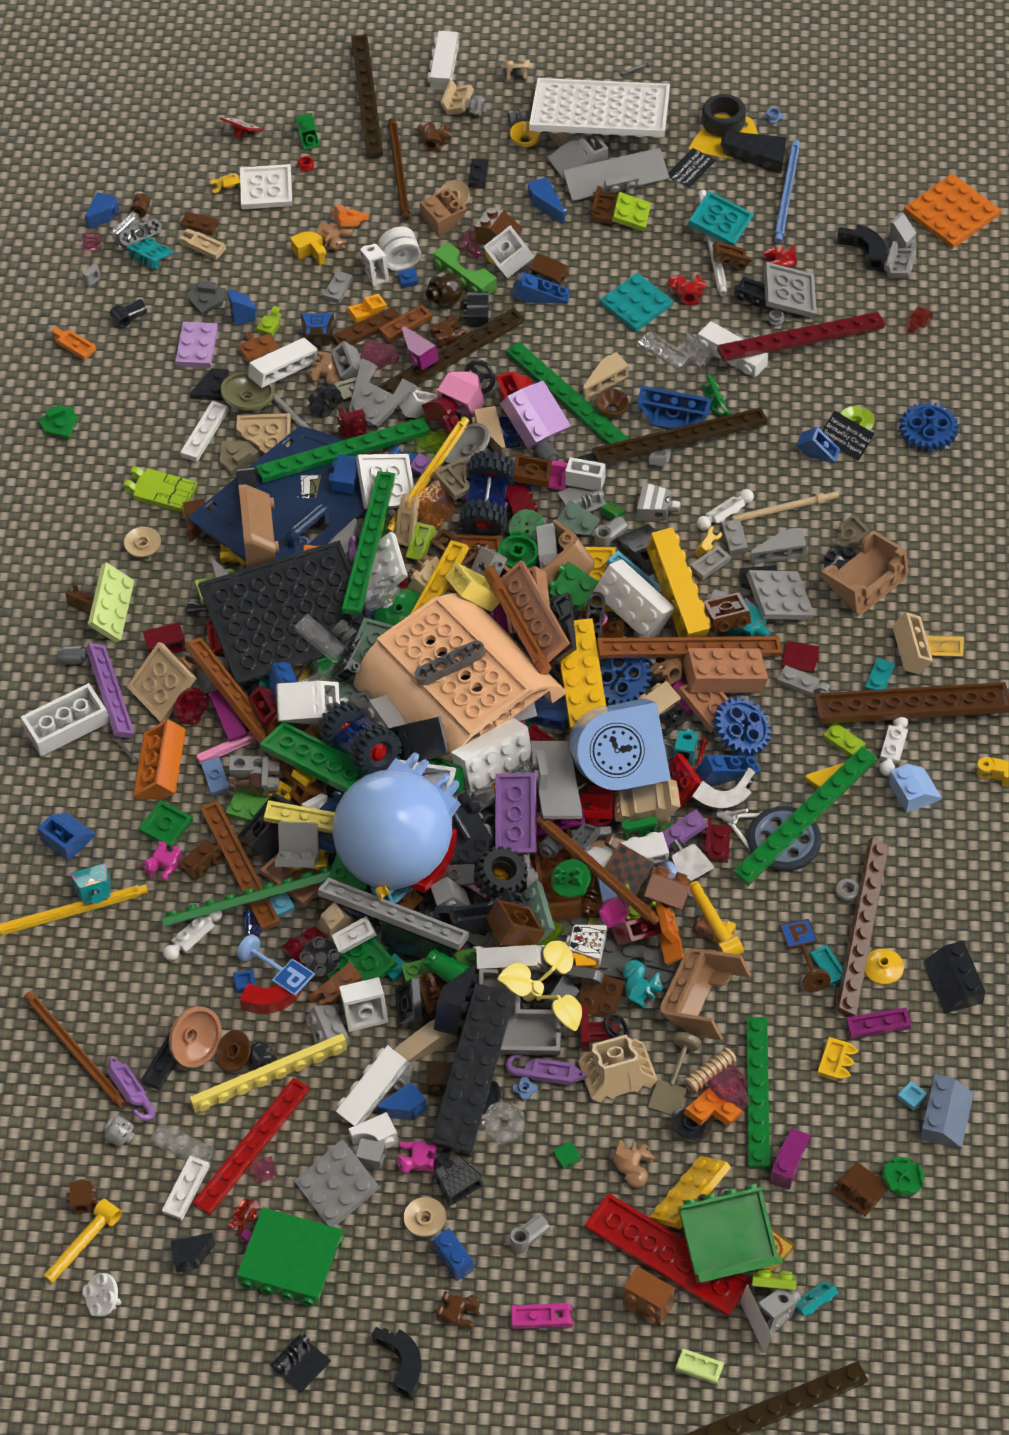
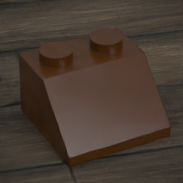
(492, 224)

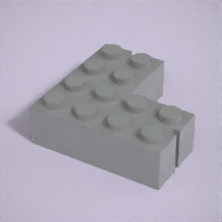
(528, 1030)

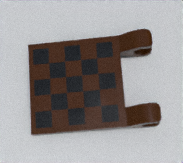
(627, 864)

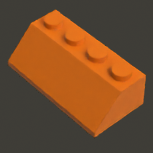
(159, 761)

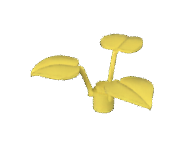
(518, 981)

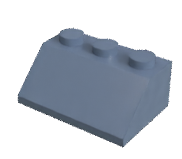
(947, 1112)

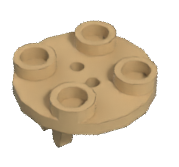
(523, 64)

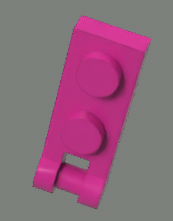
(541, 1316)

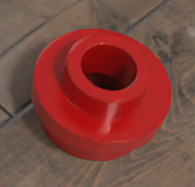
(306, 163)

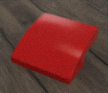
(600, 800)

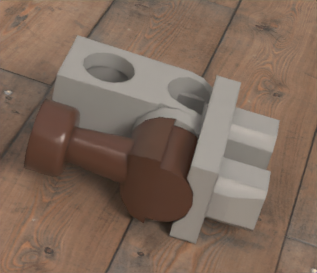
(257, 771)

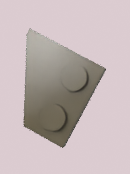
(453, 479)

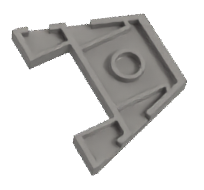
(373, 400)

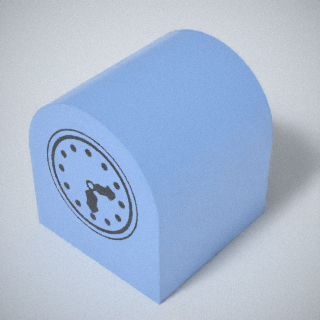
(620, 745)

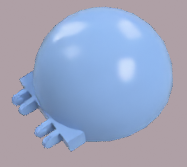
(395, 825)

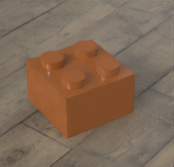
(667, 886)
(648, 1296)

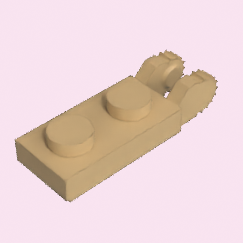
(202, 244)
(406, 519)

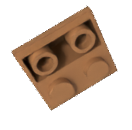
(442, 211)

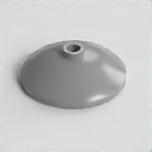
(472, 440)

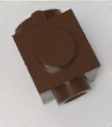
(82, 1196)

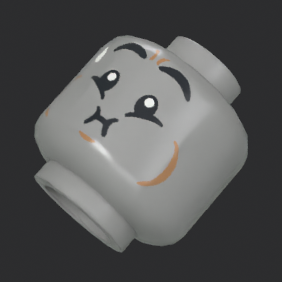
(118, 1131)

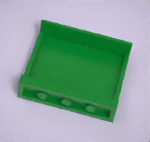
(728, 1233)
(289, 1257)

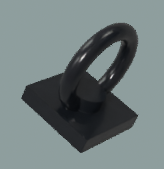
(409, 1004)

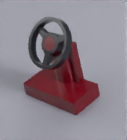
(599, 1030)

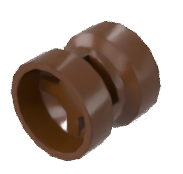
(140, 204)

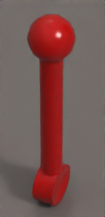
(704, 741)

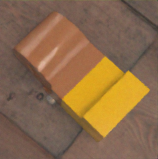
(704, 929)

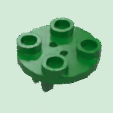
(518, 520)
(580, 878)

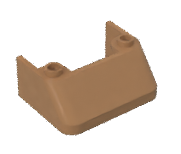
(257, 526)
(573, 552)
(691, 984)

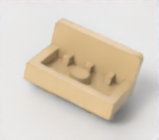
(455, 98)

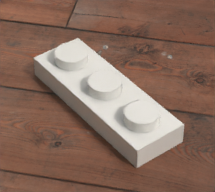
(185, 1188)

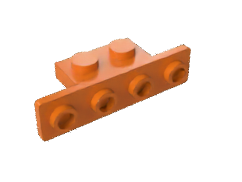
(669, 937)

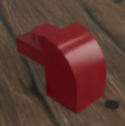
(444, 409)

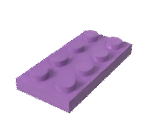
(516, 812)

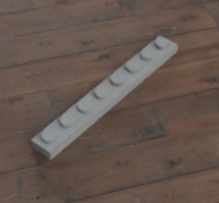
(393, 913)

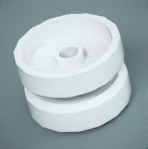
(400, 248)

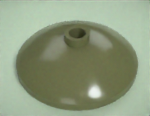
(244, 393)

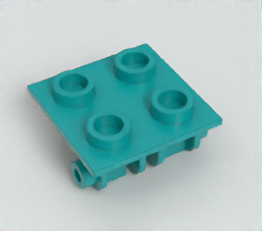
(149, 252)

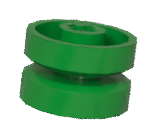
(519, 548)

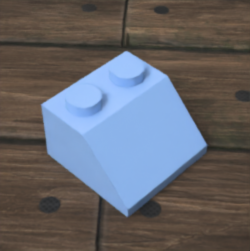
(913, 787)

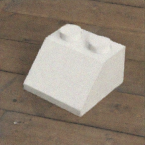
(509, 251)
(364, 1004)

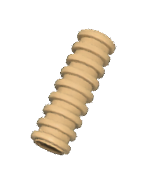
(708, 1070)

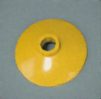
(881, 973)

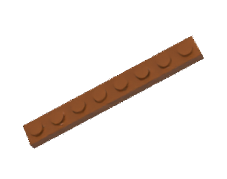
(239, 863)

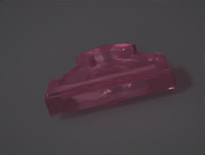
(470, 244)

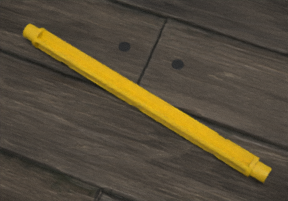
(434, 465)
(70, 909)

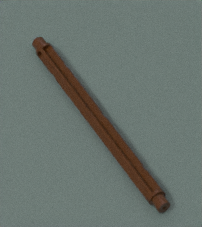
(398, 166)

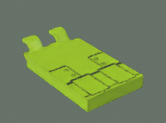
(160, 488)

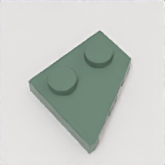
(578, 519)

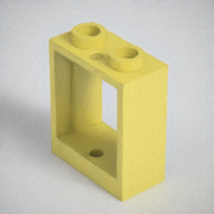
(472, 586)

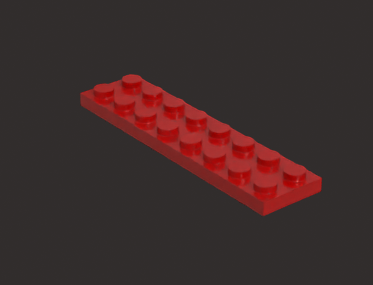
(662, 1252)

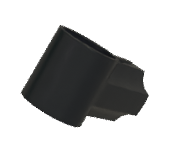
(123, 315)

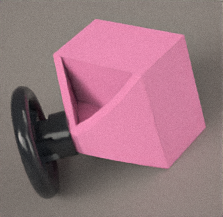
(465, 387)

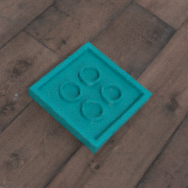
(720, 219)
(636, 302)

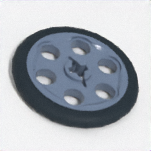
(806, 852)

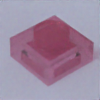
(91, 241)
(264, 1169)

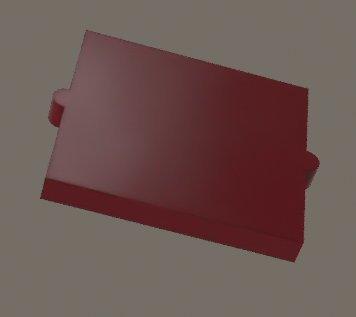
(800, 656)

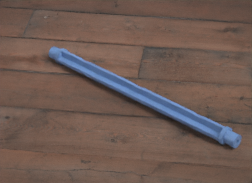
(784, 205)

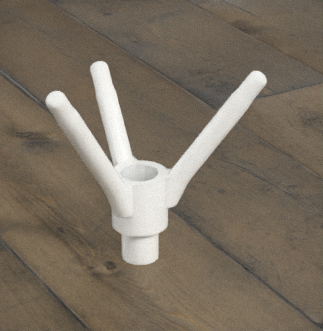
(732, 817)

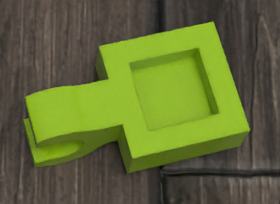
(271, 323)

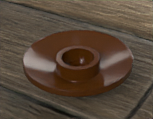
(233, 1050)

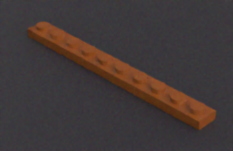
(677, 646)
(233, 694)

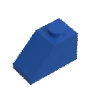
(101, 210)
(241, 307)
(818, 445)
(404, 1103)

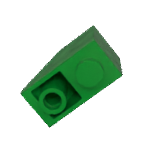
(306, 131)

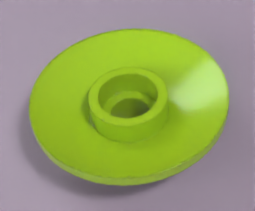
(860, 415)

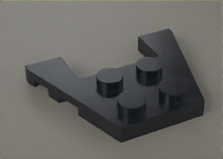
(566, 621)

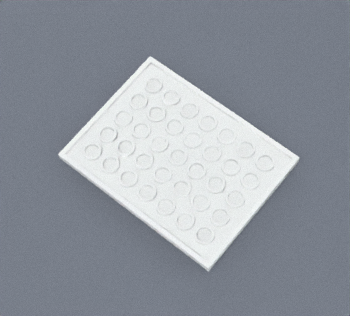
(600, 107)

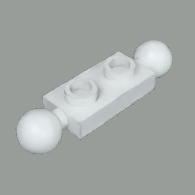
(725, 509)
(893, 745)
(191, 935)

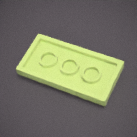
(111, 602)

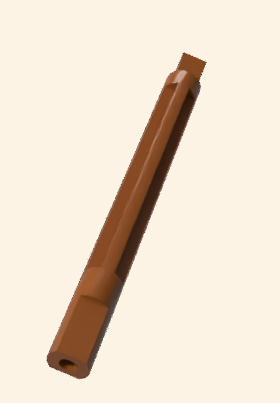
(516, 619)

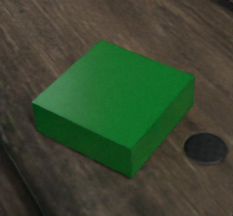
(567, 1155)

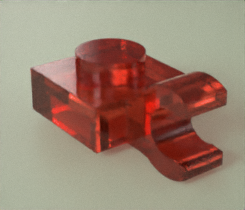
(919, 317)
(245, 1212)

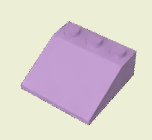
(535, 414)

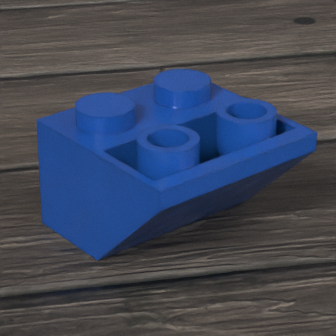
(65, 834)

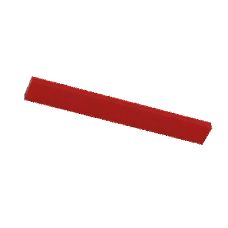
(251, 1146)

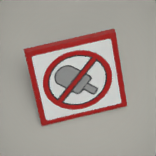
(240, 126)

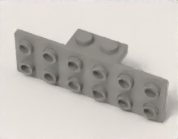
(616, 174)
(556, 780)

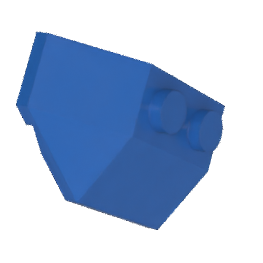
(672, 408)

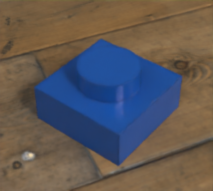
(407, 278)

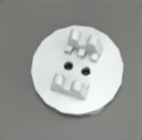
(101, 1294)

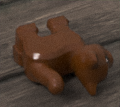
(444, 331)
(455, 1308)

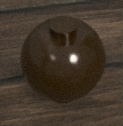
(444, 289)

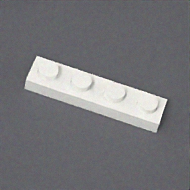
(204, 431)

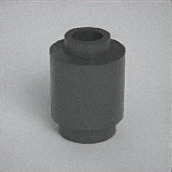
(546, 451)
(71, 655)
(549, 847)

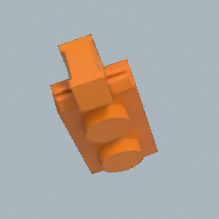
(73, 343)

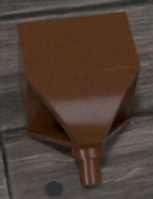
(513, 925)

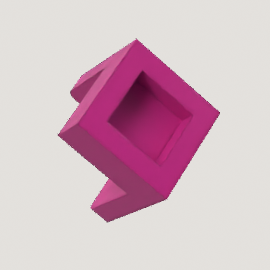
(558, 475)
(614, 911)

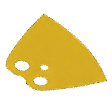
(711, 144)

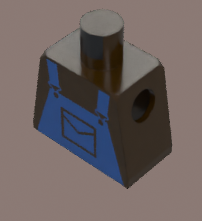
(318, 328)

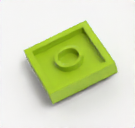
(631, 211)
(783, 1280)

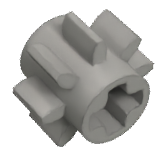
(476, 105)

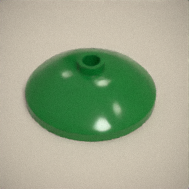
(405, 599)

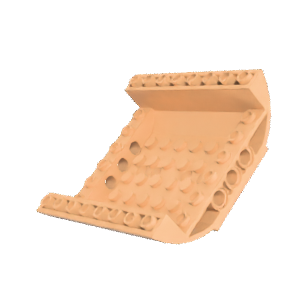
(504, 673)

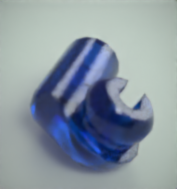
(249, 926)

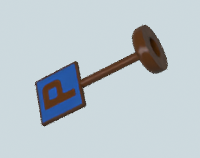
(801, 934)

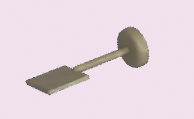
(668, 1096)

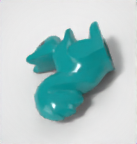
(638, 988)

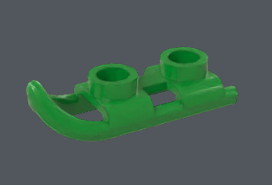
(718, 400)

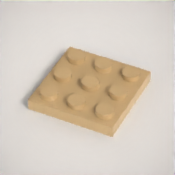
(161, 682)

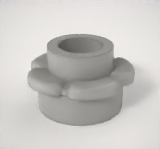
(775, 317)

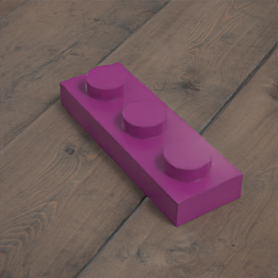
(878, 1023)

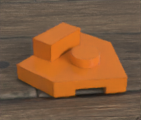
(348, 217)

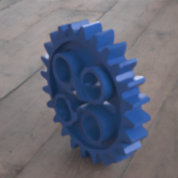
(929, 426)
(634, 685)
(744, 722)

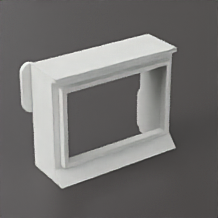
(503, 957)

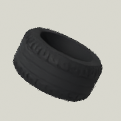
(723, 103)

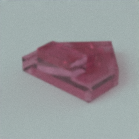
(379, 354)
(730, 1086)

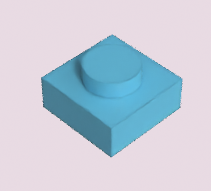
(282, 904)
(912, 1095)

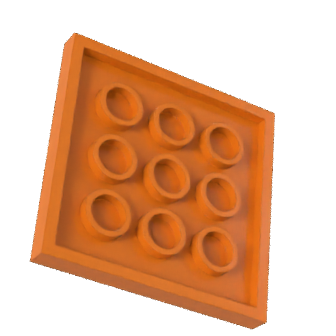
(952, 211)

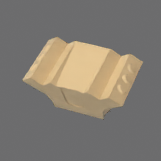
(647, 801)
(617, 1068)

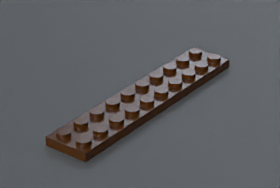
(912, 702)

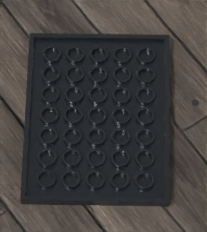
(262, 604)

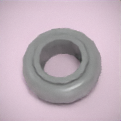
(847, 883)

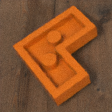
(708, 1105)

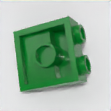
(574, 582)

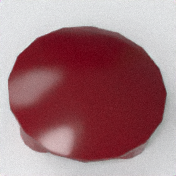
(190, 706)

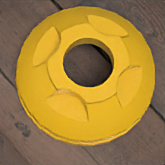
(520, 131)

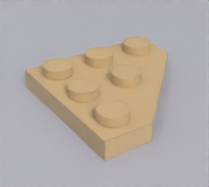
(264, 429)

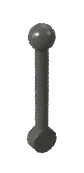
(624, 72)
(117, 740)

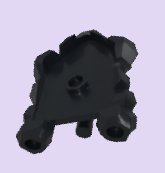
(473, 833)

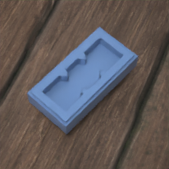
(215, 776)

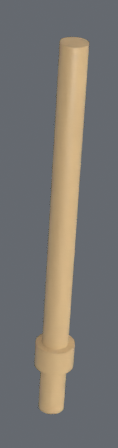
(819, 498)

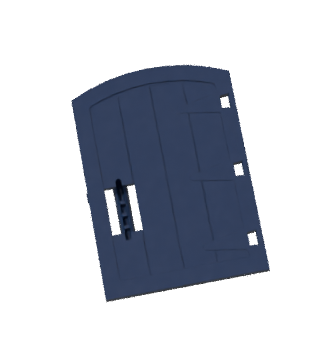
(291, 514)

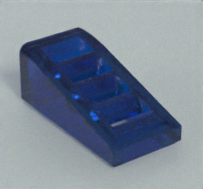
(510, 434)

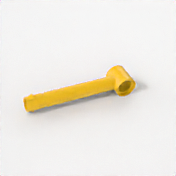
(727, 944)
(105, 1214)

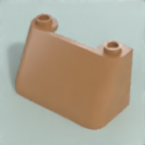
(869, 574)

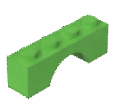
(448, 259)

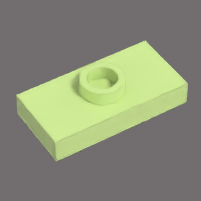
(699, 1366)

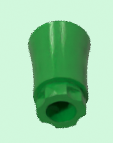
(444, 966)

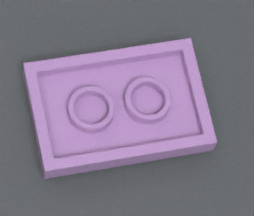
(196, 344)

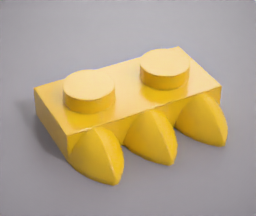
(835, 1059)

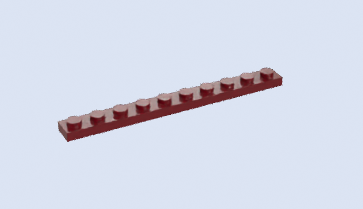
(800, 336)

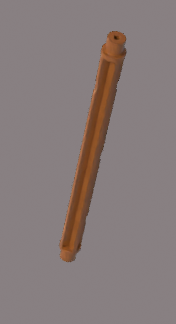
(600, 872)
(73, 1047)

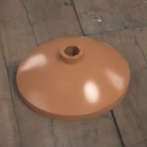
(195, 1036)

